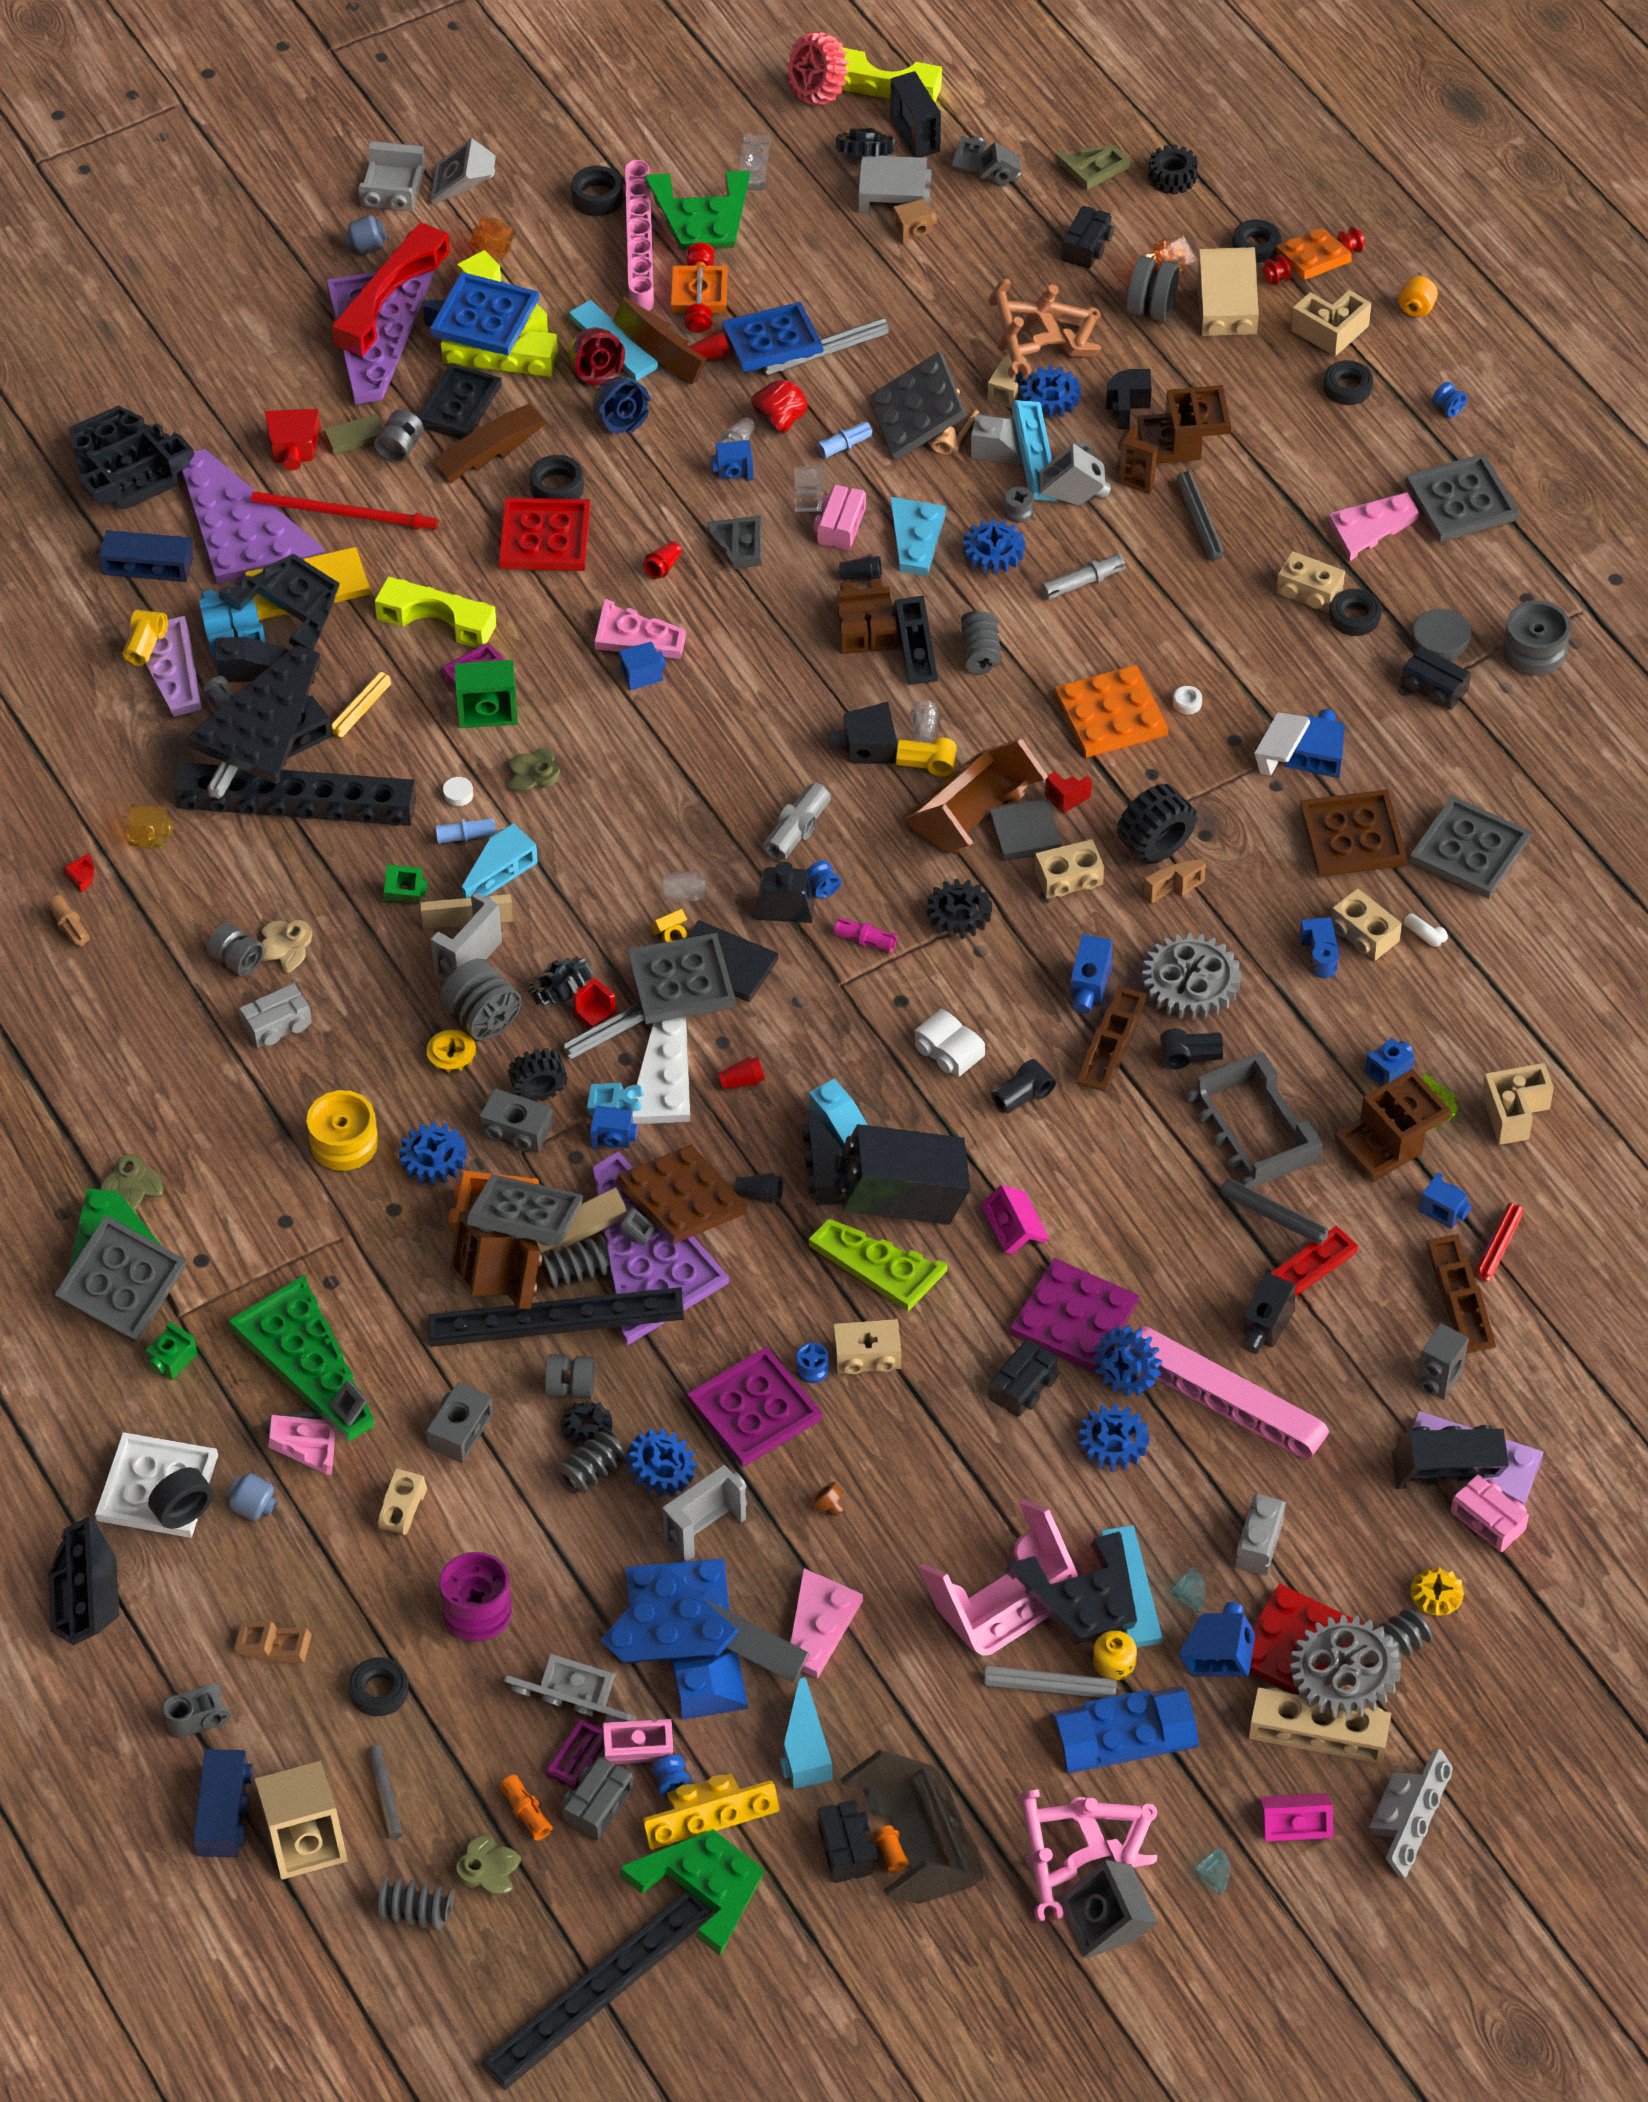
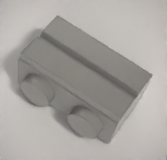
(275, 1016)
(1260, 1534)

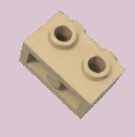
(1310, 581)

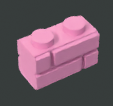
(840, 517)
(1490, 1512)
(637, 1741)

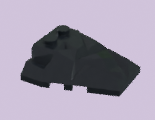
(125, 458)

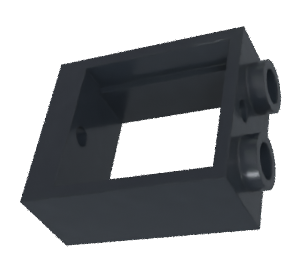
(915, 114)

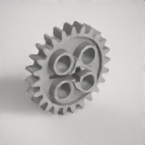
(1205, 990)
(1345, 1666)

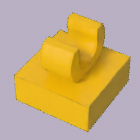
(668, 924)

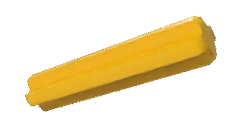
(360, 704)

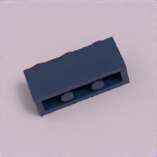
(146, 556)
(222, 1803)

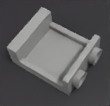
(392, 176)
(893, 180)
(474, 941)
(700, 1507)

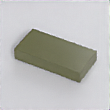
(353, 434)

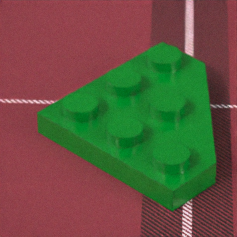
(95, 1207)

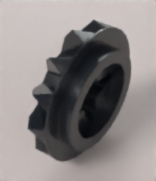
(572, 1421)

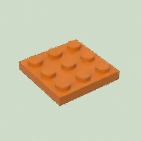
(1111, 711)

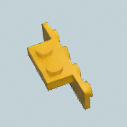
(709, 1806)

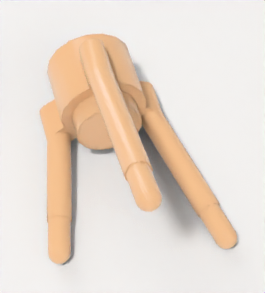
(948, 441)

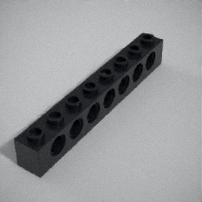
(300, 795)

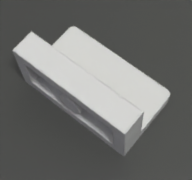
(1280, 741)

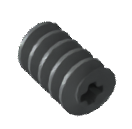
(980, 641)
(576, 1262)
(589, 1460)
(1406, 1629)
(415, 1904)

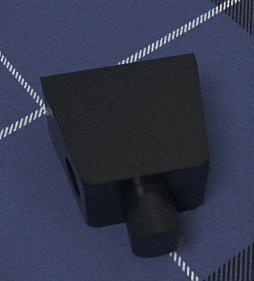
(867, 735)
(785, 895)
(1268, 1312)

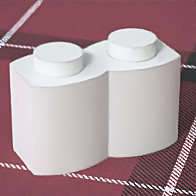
(949, 1043)

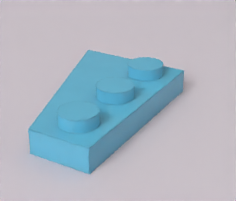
(916, 533)

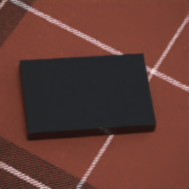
(459, 401)
(745, 961)

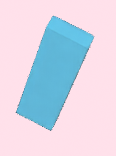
(637, 361)
(1032, 443)
(1147, 1629)

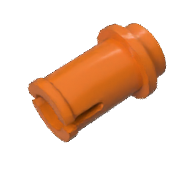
(890, 1847)

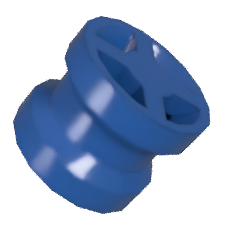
(1449, 399)
(823, 879)
(806, 1358)
(670, 1773)

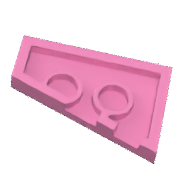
(1369, 522)
(625, 628)
(822, 1618)

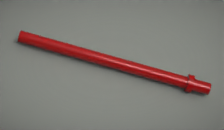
(345, 510)

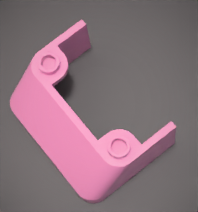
(1003, 1608)

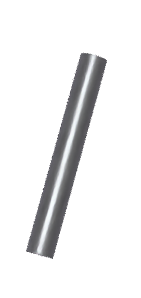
(385, 1792)

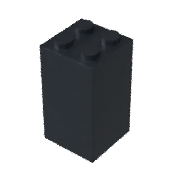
(903, 1174)

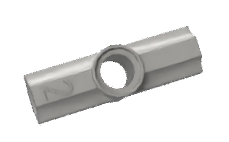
(796, 821)

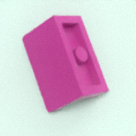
(1013, 1218)
(1297, 1817)

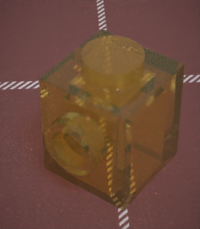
(148, 826)

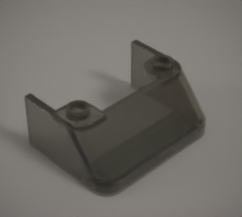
(928, 1823)

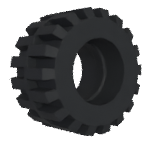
(1157, 823)

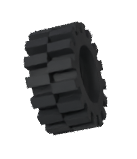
(1169, 179)
(537, 1074)

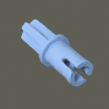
(844, 439)
(465, 830)

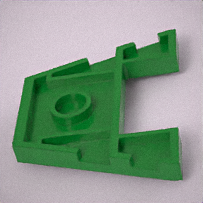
(702, 218)
(708, 1870)

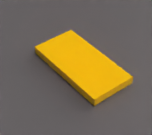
(340, 565)

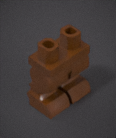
(865, 607)

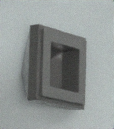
(636, 1227)
(348, 1403)

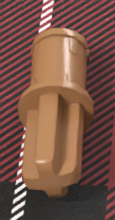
(68, 920)

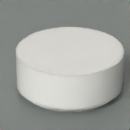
(1187, 700)
(458, 791)

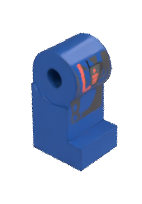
(1323, 945)

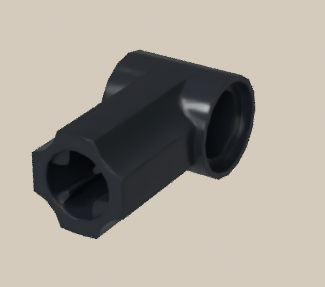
(1183, 1048)
(1030, 1082)

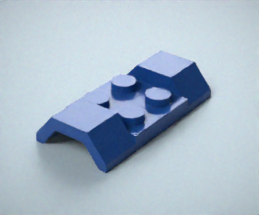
(1126, 1728)

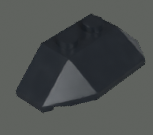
(82, 1583)

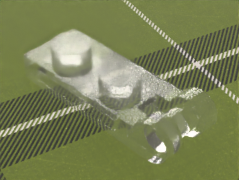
(755, 159)

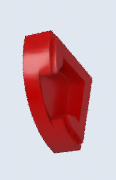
(80, 872)

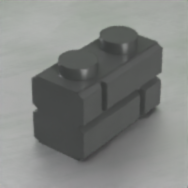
(597, 1798)

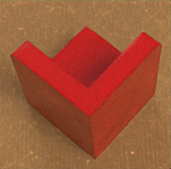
(1067, 793)
(593, 1003)

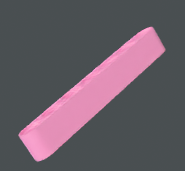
(639, 235)
(1236, 1397)

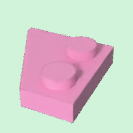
(304, 1440)

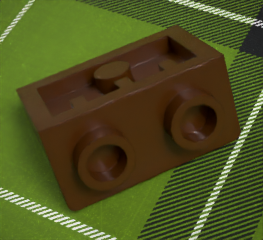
(1136, 462)

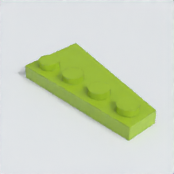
(888, 1270)

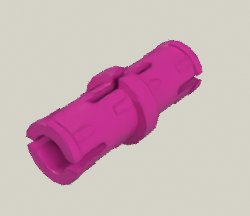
(865, 934)

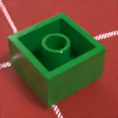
(486, 693)

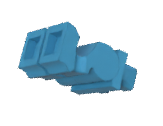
(221, 617)

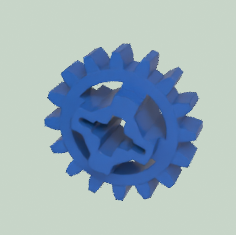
(1050, 390)
(1007, 542)
(432, 1153)
(1127, 1360)
(1113, 1437)
(661, 1462)

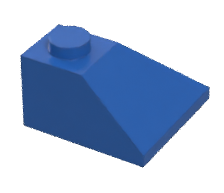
(709, 1685)

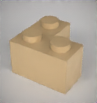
(1331, 325)
(1513, 1096)

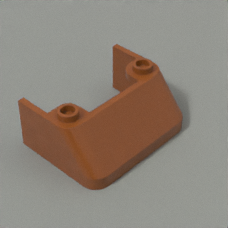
(971, 792)

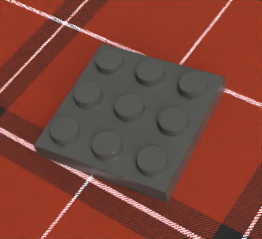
(918, 405)
(1461, 497)
(1470, 847)
(681, 978)
(525, 1210)
(121, 1279)

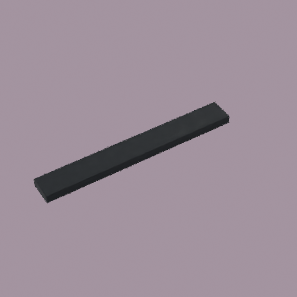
(556, 1317)
(596, 1990)

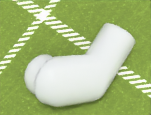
(1432, 936)

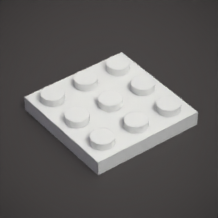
(136, 1471)

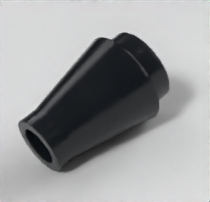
(862, 568)
(760, 1187)

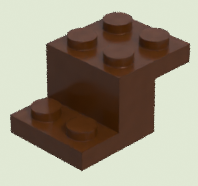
(1187, 418)
(1392, 1125)
(495, 1263)

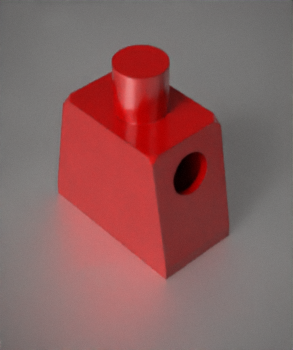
(293, 435)

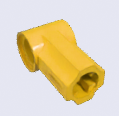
(145, 630)
(935, 756)

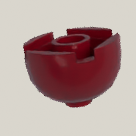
(596, 355)

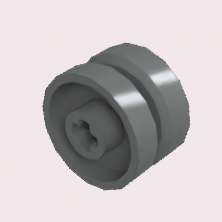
(1153, 288)
(1536, 637)

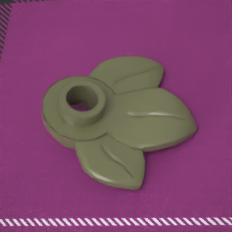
(533, 770)
(134, 1184)
(490, 1863)

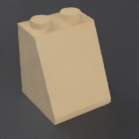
(1227, 291)
(301, 1820)

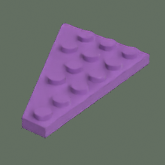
(373, 372)
(234, 530)
(657, 1262)

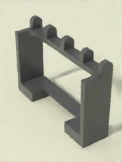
(1266, 1077)

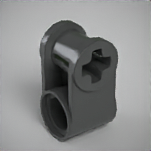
(197, 1711)

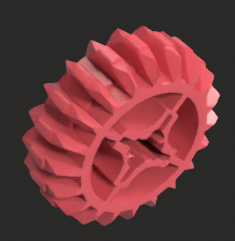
(820, 52)

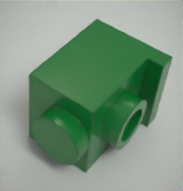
(401, 875)
(171, 1351)

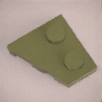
(1093, 164)

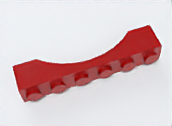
(418, 254)

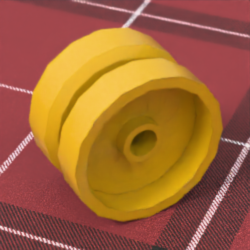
(342, 1130)

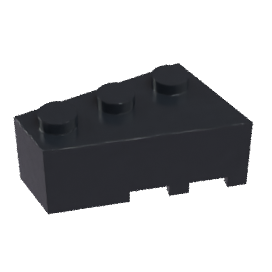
(1449, 1453)

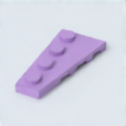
(174, 668)
(1523, 1461)

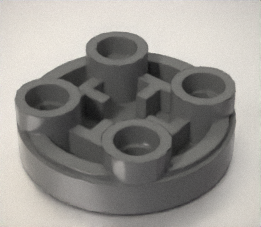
(1442, 633)

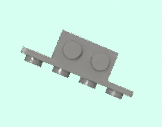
(576, 1684)
(1408, 1809)

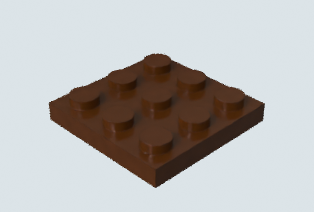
(1353, 833)
(681, 1194)

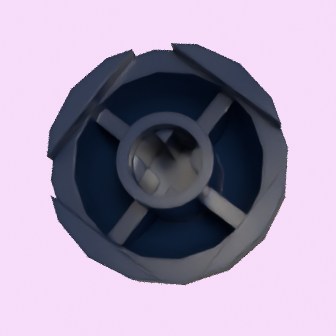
(621, 404)

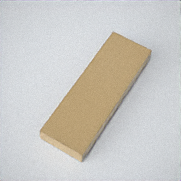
(459, 911)
(592, 1218)

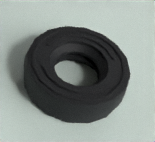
(1258, 228)
(1345, 395)
(1350, 625)
(378, 1668)

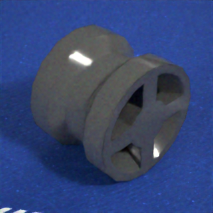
(1019, 504)

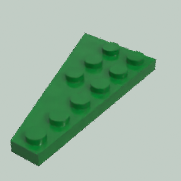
(301, 1349)

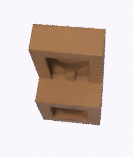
(1178, 877)
(270, 1643)

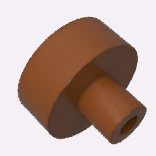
(827, 1499)

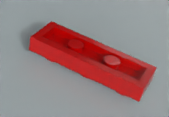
(1317, 1260)

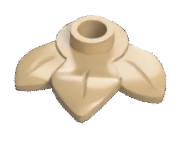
(283, 945)

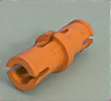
(525, 1807)

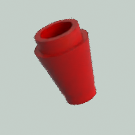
(712, 347)
(659, 562)
(742, 1074)

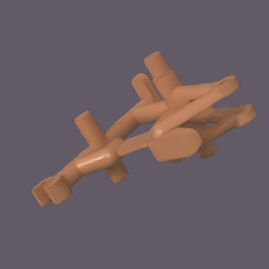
(1048, 313)

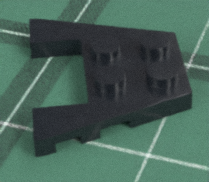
(294, 588)
(1089, 1602)

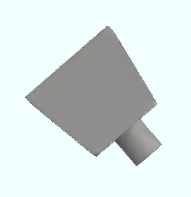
(1074, 477)

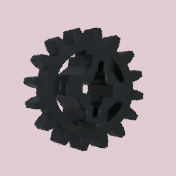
(864, 142)
(959, 908)
(560, 981)

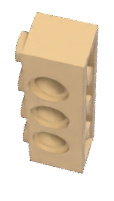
(1304, 1733)

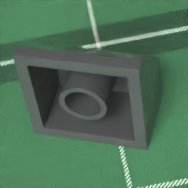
(1108, 1908)

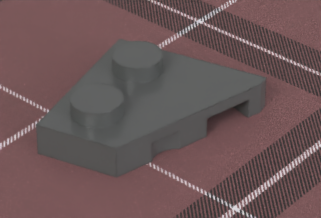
(739, 540)

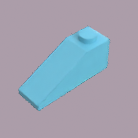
(502, 860)
(835, 1110)
(805, 1748)

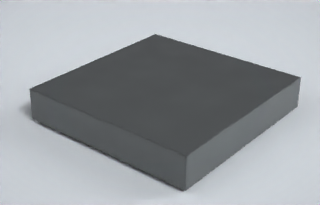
(1024, 829)

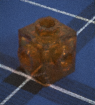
(492, 237)
(1173, 250)

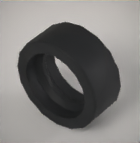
(598, 176)
(556, 465)
(180, 1498)

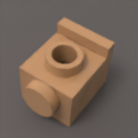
(913, 219)

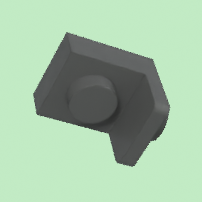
(967, 153)

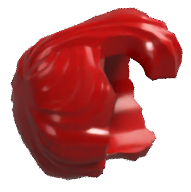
(781, 403)

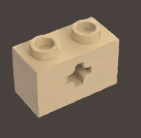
(867, 1346)

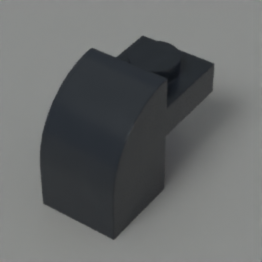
(1128, 391)

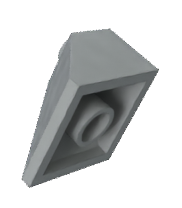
(462, 171)
(995, 440)

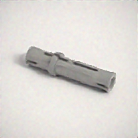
(1093, 572)

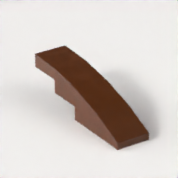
(658, 341)
(491, 439)
(1112, 1039)
(1460, 1293)

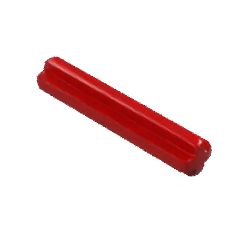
(1499, 1242)

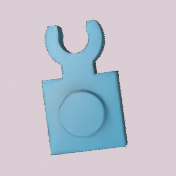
(614, 1096)

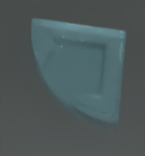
(1191, 1590)
(1215, 1870)

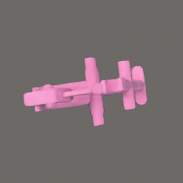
(1084, 1812)

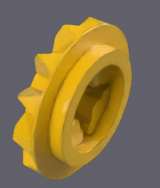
(442, 1042)
(1423, 1593)

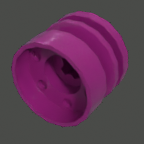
(475, 1596)

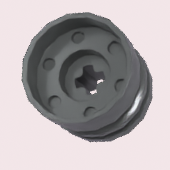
(480, 999)

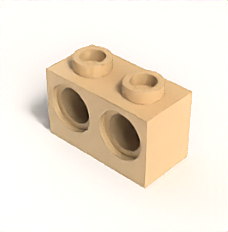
(1069, 869)
(1366, 924)

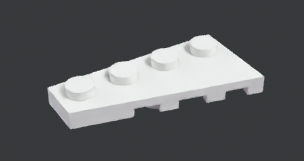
(665, 1075)

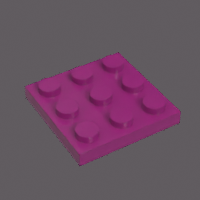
(1072, 1313)
(754, 1406)

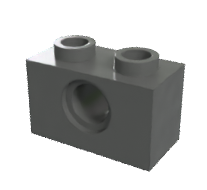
(516, 1120)
(1442, 1361)
(458, 1439)

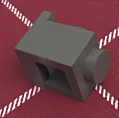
(1004, 166)

